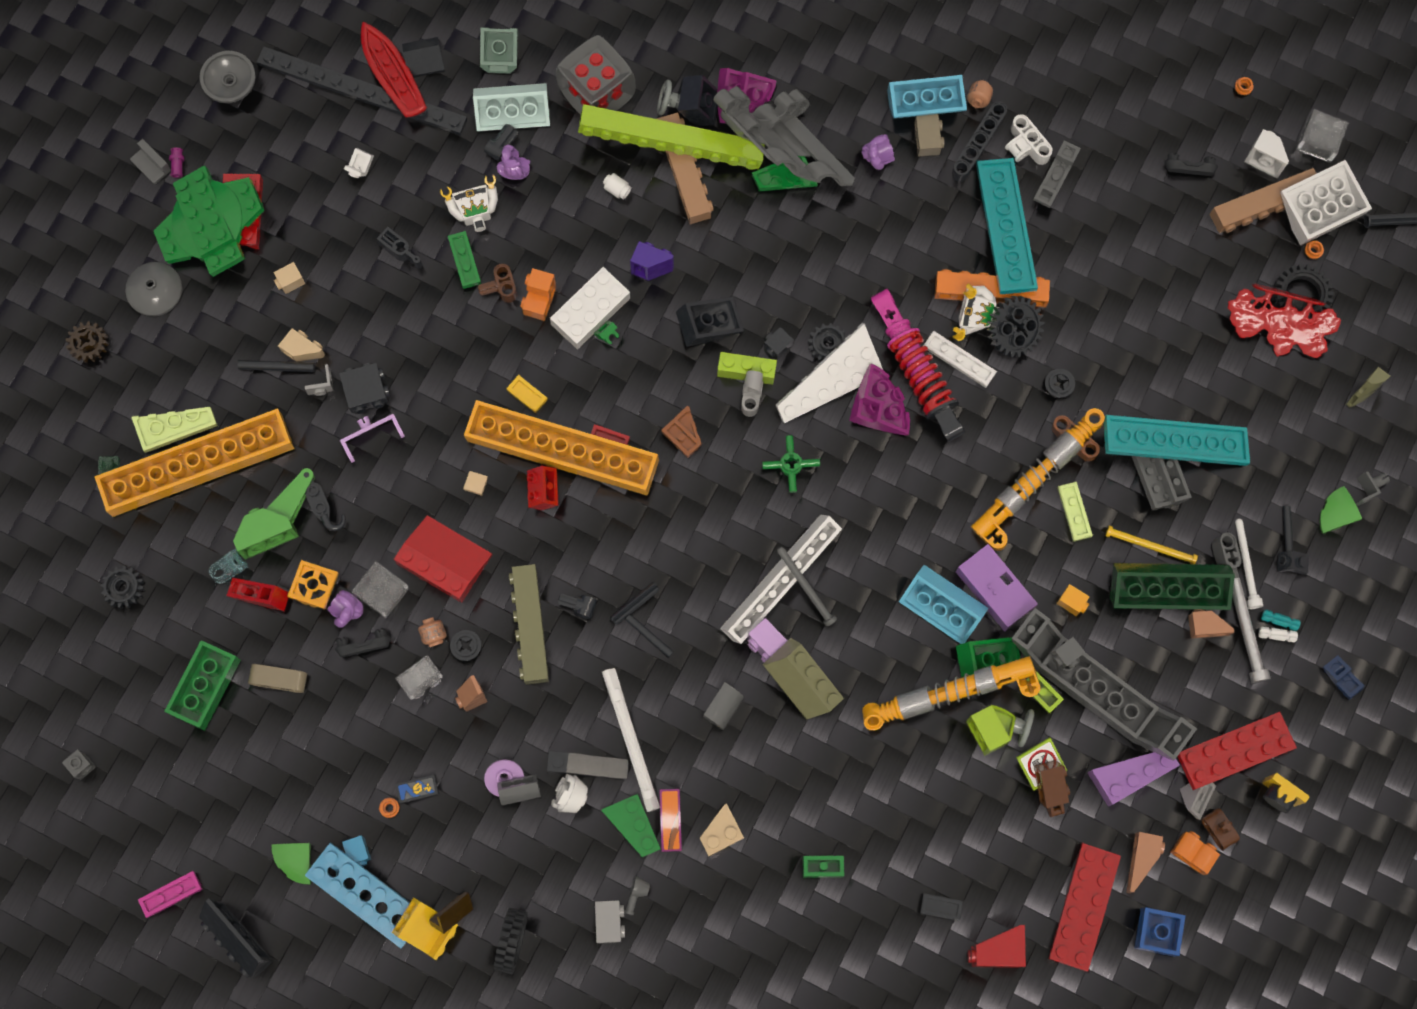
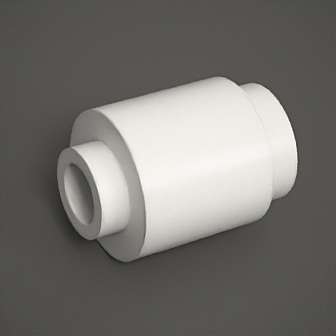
(616, 186)

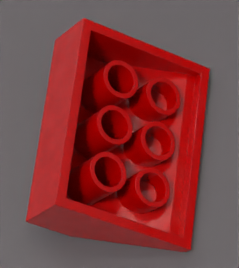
(443, 558)

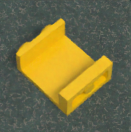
(416, 929)

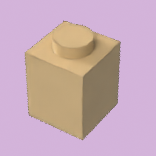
(288, 278)

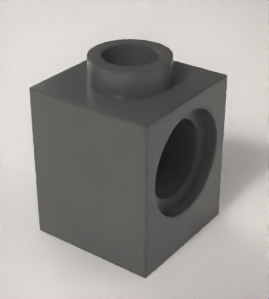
(79, 764)

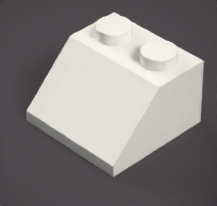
(1268, 154)

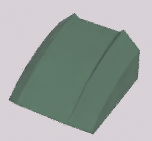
(498, 50)

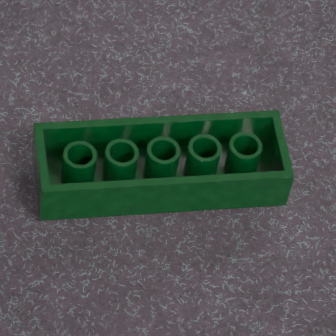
(1172, 586)

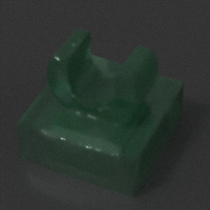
(107, 464)

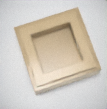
(475, 483)

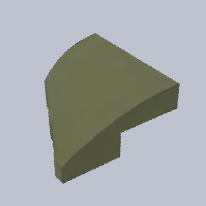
(1373, 382)

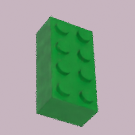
(202, 685)

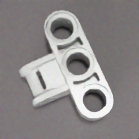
(1022, 147)

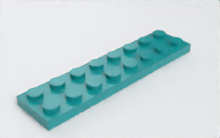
(1006, 226)
(1176, 440)

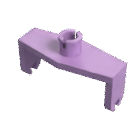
(366, 427)

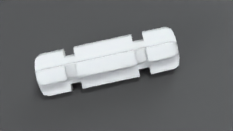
(1278, 634)

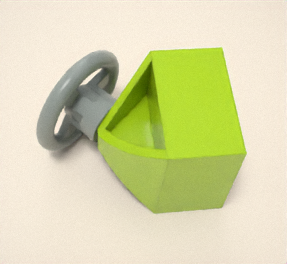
(995, 727)

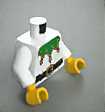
(473, 204)
(975, 310)

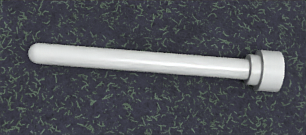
(1254, 600)

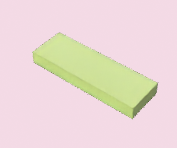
(1074, 511)

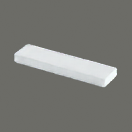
(960, 359)

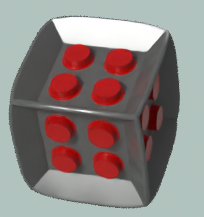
(595, 76)

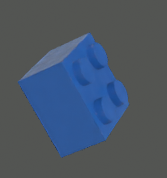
(1160, 932)

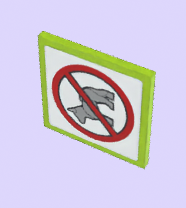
(1037, 755)

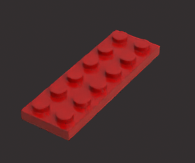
(1236, 751)
(1084, 907)

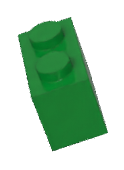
(823, 866)

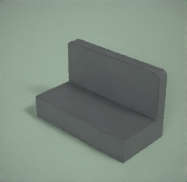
(150, 163)

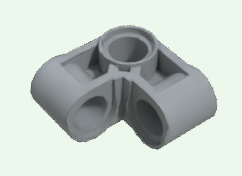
(752, 392)

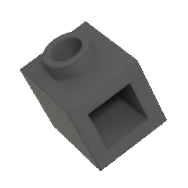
(1067, 654)

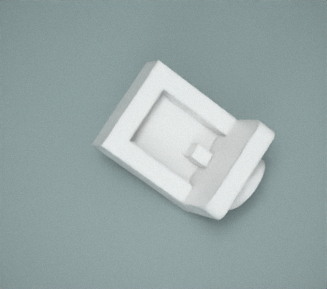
(359, 163)

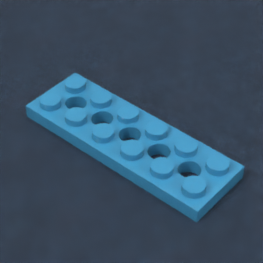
(351, 897)

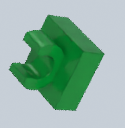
(605, 331)

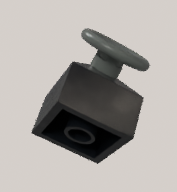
(692, 100)

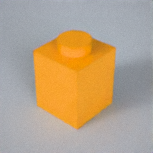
(1073, 600)

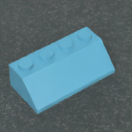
(926, 96)
(943, 604)

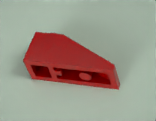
(258, 593)

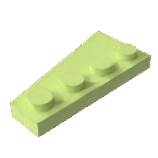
(163, 429)

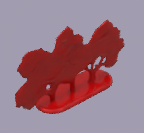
(1285, 324)

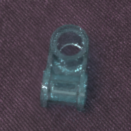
(228, 565)

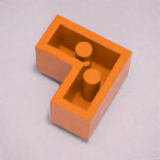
(540, 293)

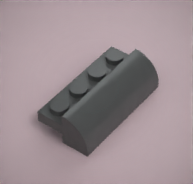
(1162, 481)

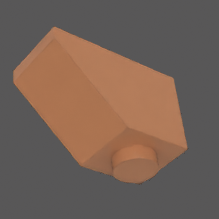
(1207, 624)

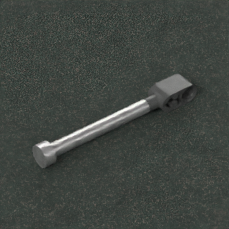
(1233, 559)

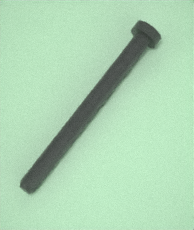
(829, 619)

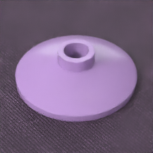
(494, 772)

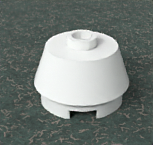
(570, 794)

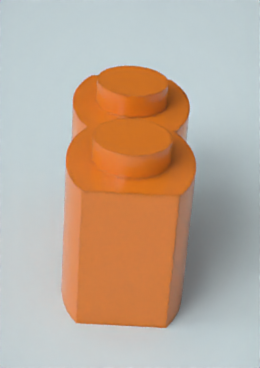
(1195, 853)

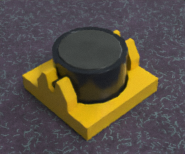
(1282, 793)

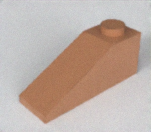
(470, 694)
(1144, 855)

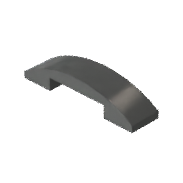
(1057, 174)

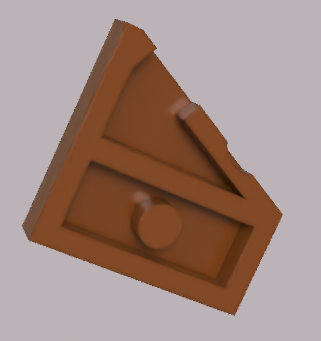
(683, 432)

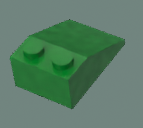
(984, 653)

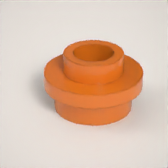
(1246, 82)
(1317, 246)
(385, 803)

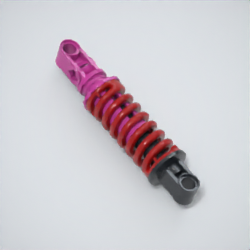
(916, 364)

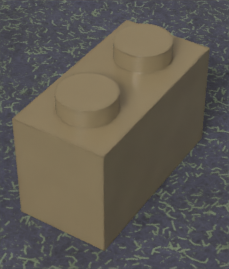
(928, 135)

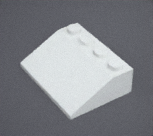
(1324, 202)

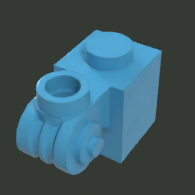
(357, 850)

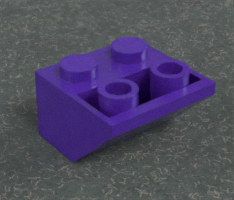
(651, 262)

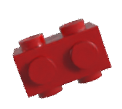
(542, 488)

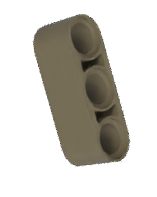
(277, 678)

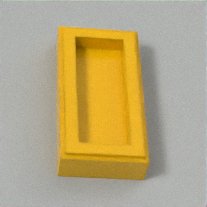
(527, 394)

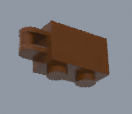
(1052, 786)

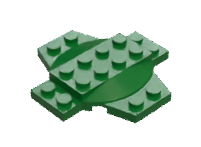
(208, 220)

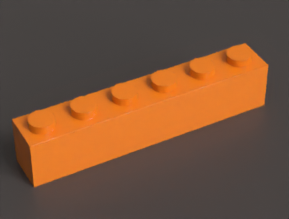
(951, 286)

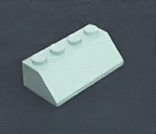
(513, 105)

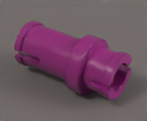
(176, 162)

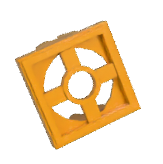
(322, 601)

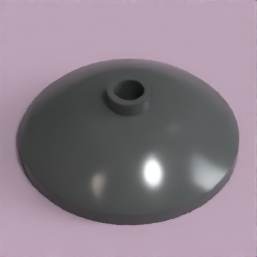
(223, 68)
(158, 298)

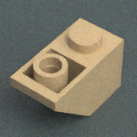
(299, 347)

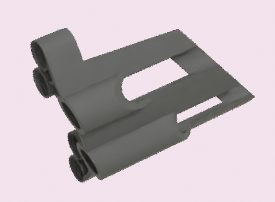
(782, 134)

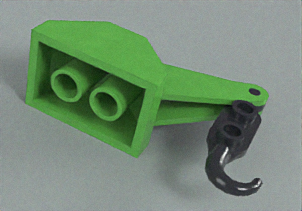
(273, 526)

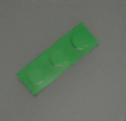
(464, 259)

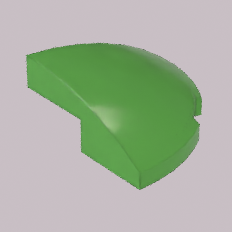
(1338, 511)
(293, 860)

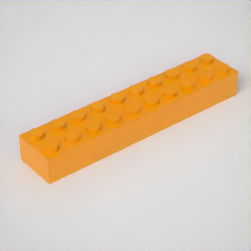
(561, 447)
(194, 462)

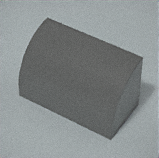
(723, 706)
(518, 789)

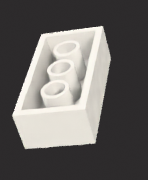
(590, 308)

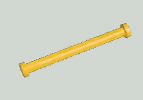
(1151, 545)

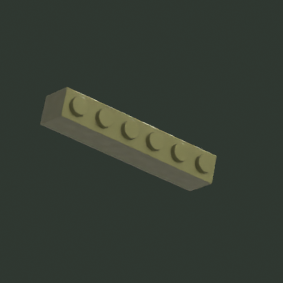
(529, 623)

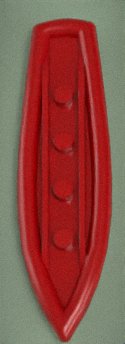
(391, 71)

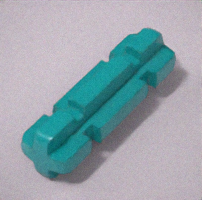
(1281, 620)

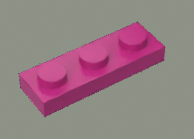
(170, 894)

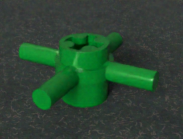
(791, 456)

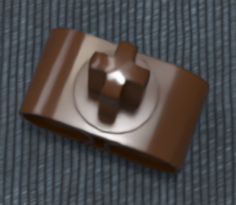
(500, 284)
(1220, 829)

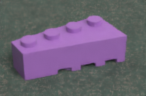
(1128, 776)

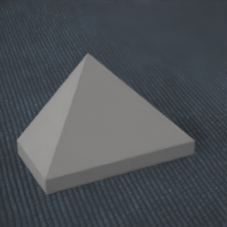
(1197, 799)

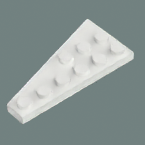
(832, 377)

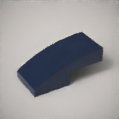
(1343, 678)

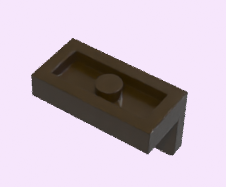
(452, 913)

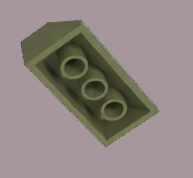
(802, 680)

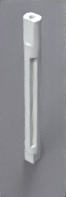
(631, 741)

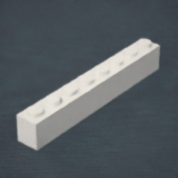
(780, 579)

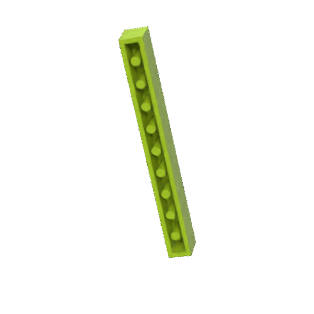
(669, 137)

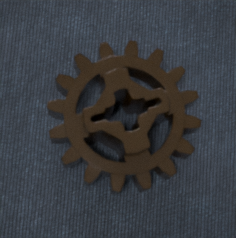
(87, 350)

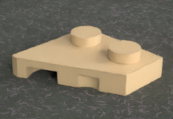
(721, 832)

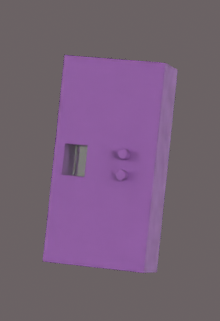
(996, 587)

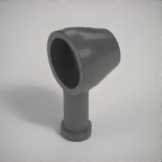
(638, 889)

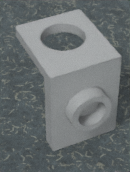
(321, 389)

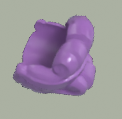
(878, 151)
(512, 165)
(345, 607)

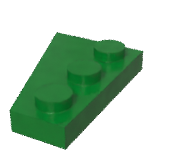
(780, 177)
(633, 824)

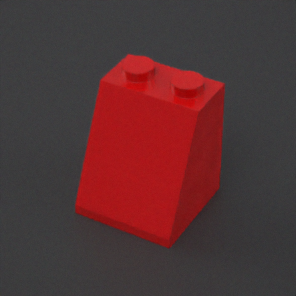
(1000, 950)

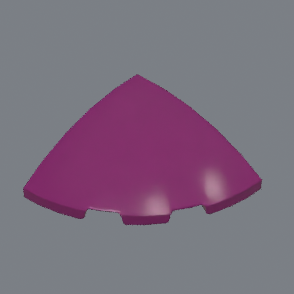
(756, 87)
(880, 404)

